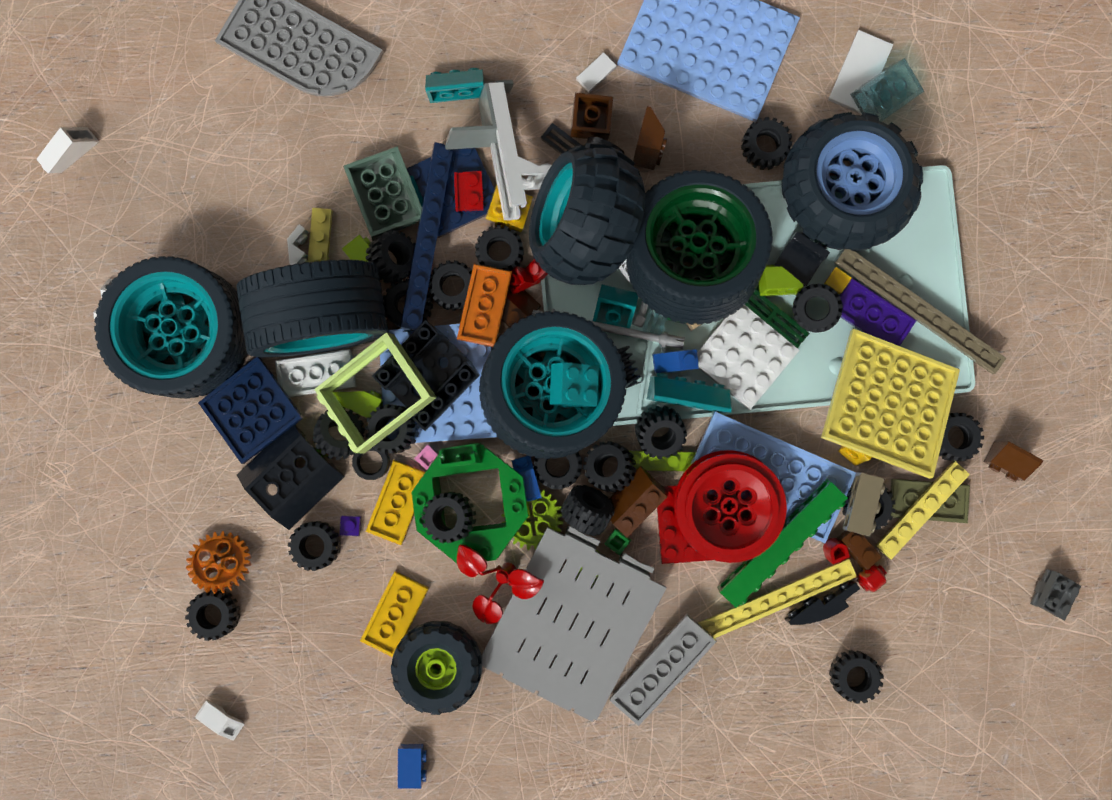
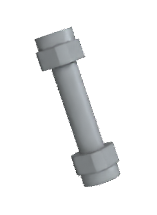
(639, 318)

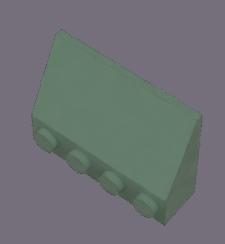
(384, 192)

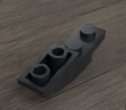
(817, 610)

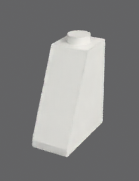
(66, 148)

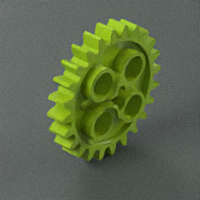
(550, 517)

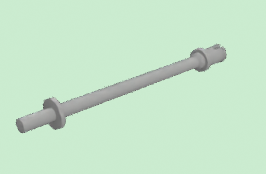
(663, 339)

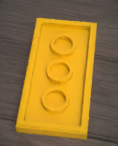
(395, 504)
(394, 613)

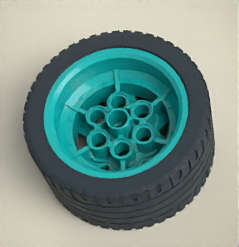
(311, 308)
(126, 314)
(560, 337)

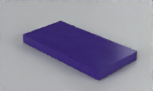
(874, 314)

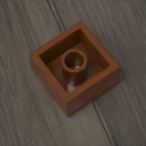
(591, 116)

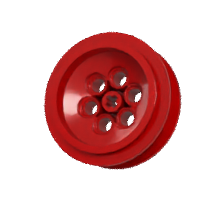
(745, 536)

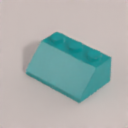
(454, 85)

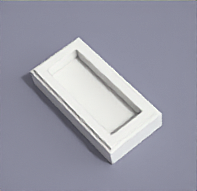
(596, 72)

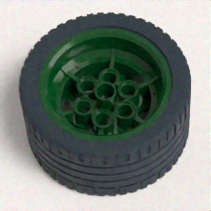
(722, 206)

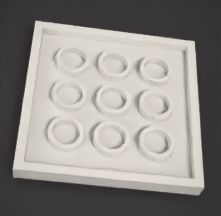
(745, 356)

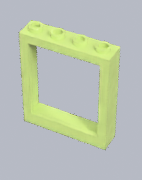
(339, 415)

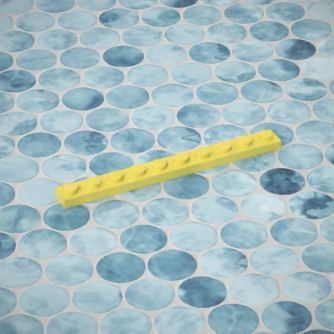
(779, 598)

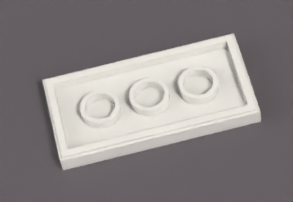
(862, 63)
(303, 374)

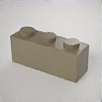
(863, 504)

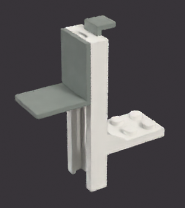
(498, 135)

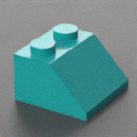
(615, 306)

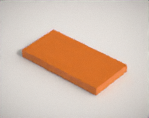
(484, 305)

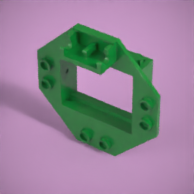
(485, 539)

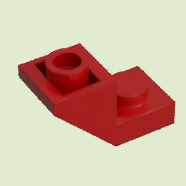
(526, 277)

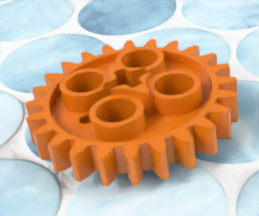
(213, 547)

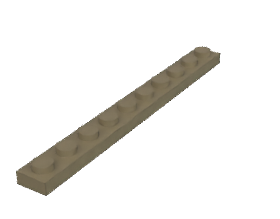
(920, 310)

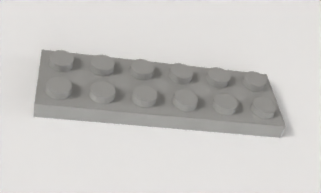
(662, 669)

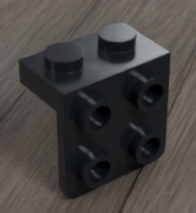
(802, 257)

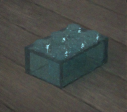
(888, 90)

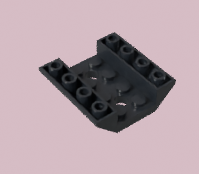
(426, 349)
(296, 487)

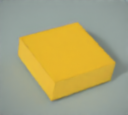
(837, 280)

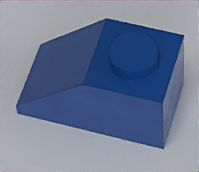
(675, 361)
(526, 469)

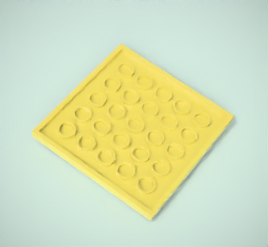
(891, 403)

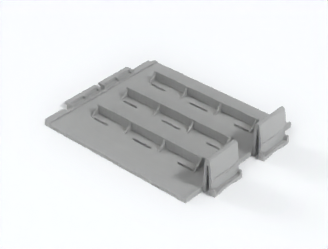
(555, 638)

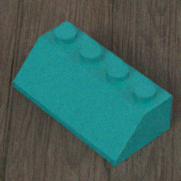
(689, 394)

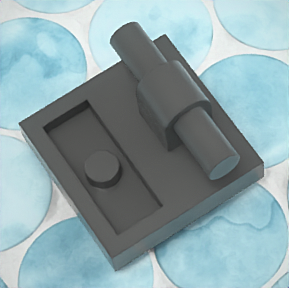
(1055, 594)

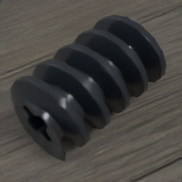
(630, 376)

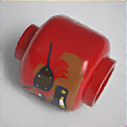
(872, 578)

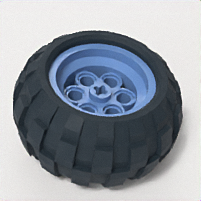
(865, 144)

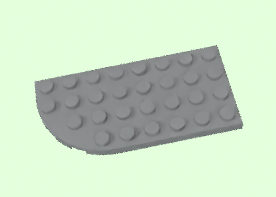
(298, 46)

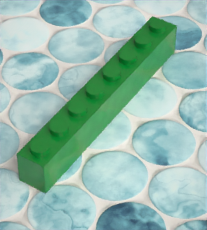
(796, 529)

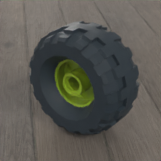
(433, 688)

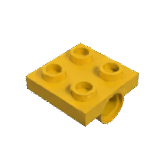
(495, 213)

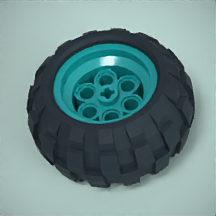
(587, 214)

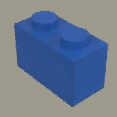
(411, 766)

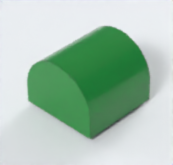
(617, 541)

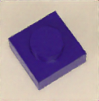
(350, 525)

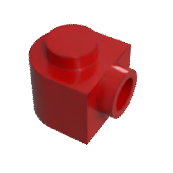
(835, 551)

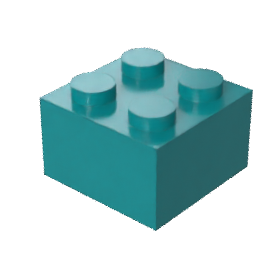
(574, 384)

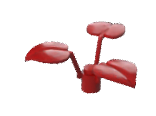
(523, 583)

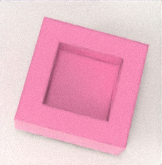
(426, 457)

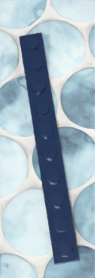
(426, 237)

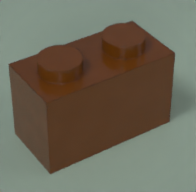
(860, 549)

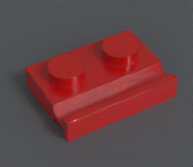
(468, 191)

